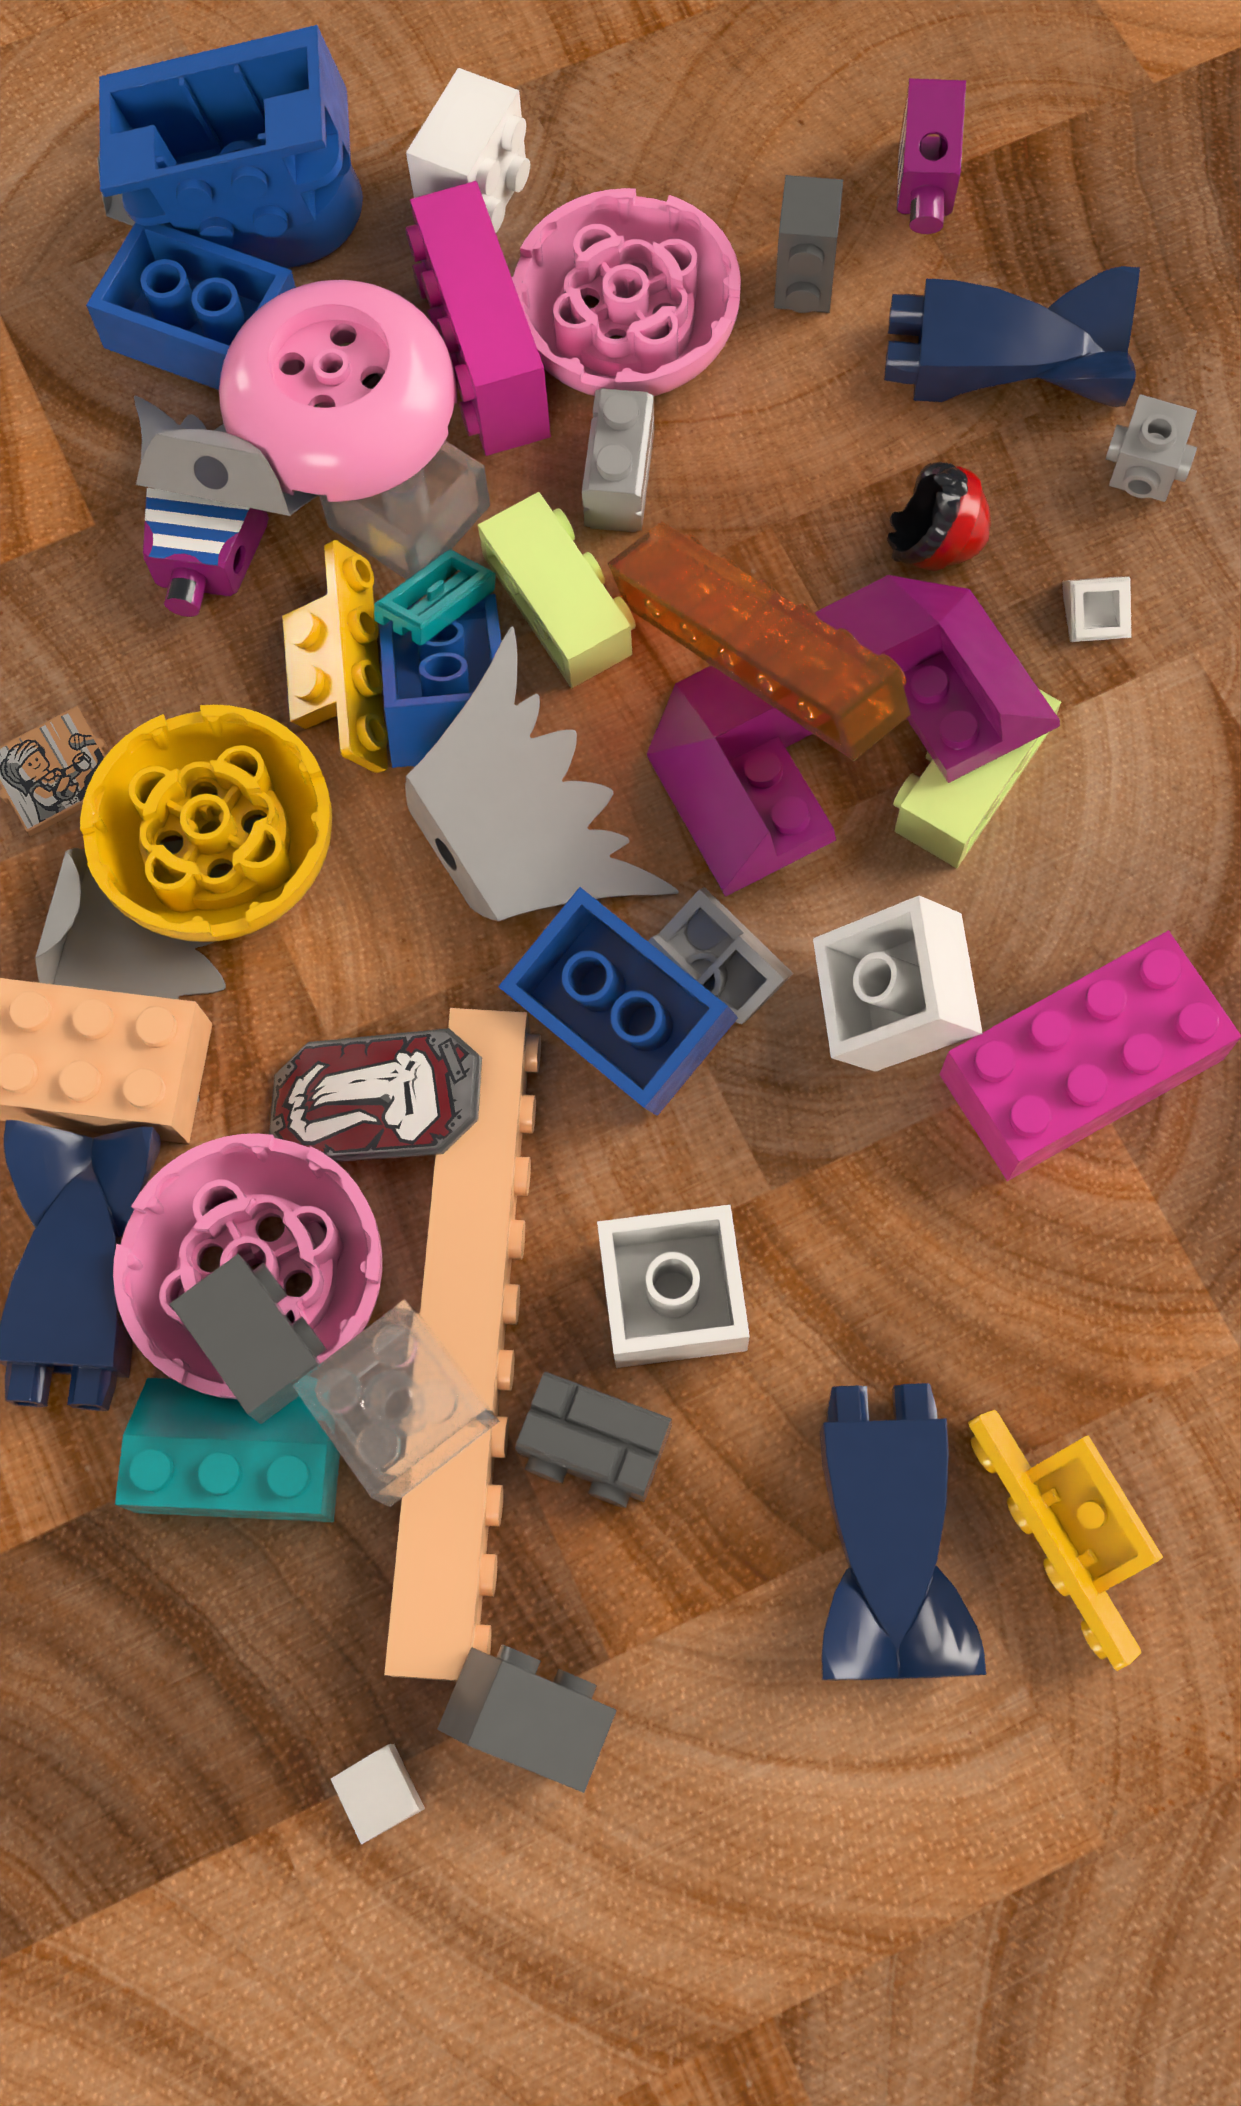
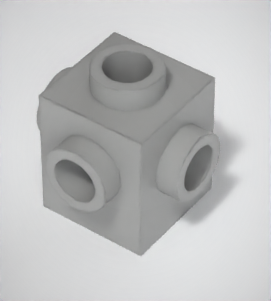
(1152, 449)

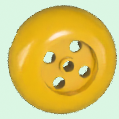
(163, 785)

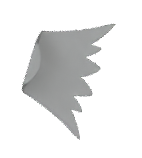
(208, 464)
(506, 817)
(101, 949)

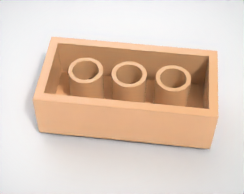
(100, 1059)

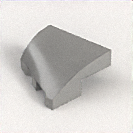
(722, 955)

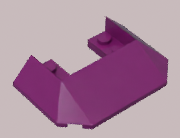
(727, 750)

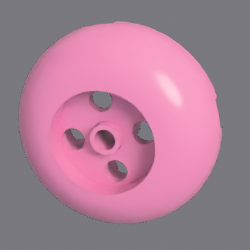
(660, 284)
(357, 436)
(219, 1200)

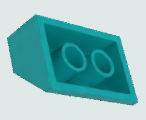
(215, 1460)

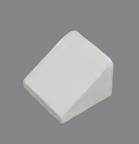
(1098, 608)
(377, 1793)

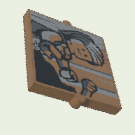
(50, 770)

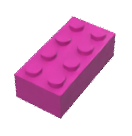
(479, 318)
(1088, 1054)

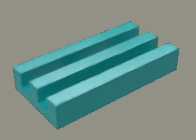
(443, 601)

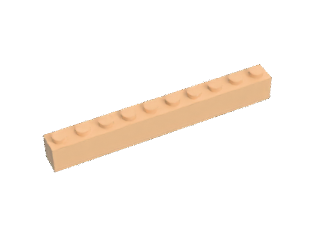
(467, 1304)

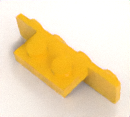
(336, 660)
(1080, 1524)

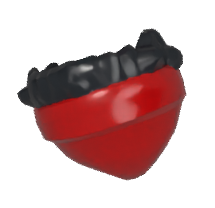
(942, 520)

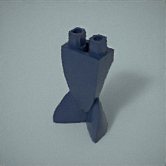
(991, 337)
(62, 1295)
(889, 1502)

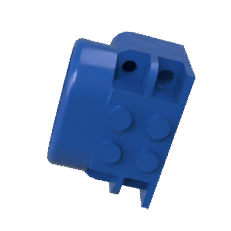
(236, 147)

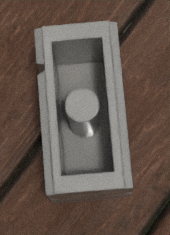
(618, 460)

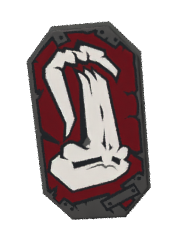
(378, 1095)

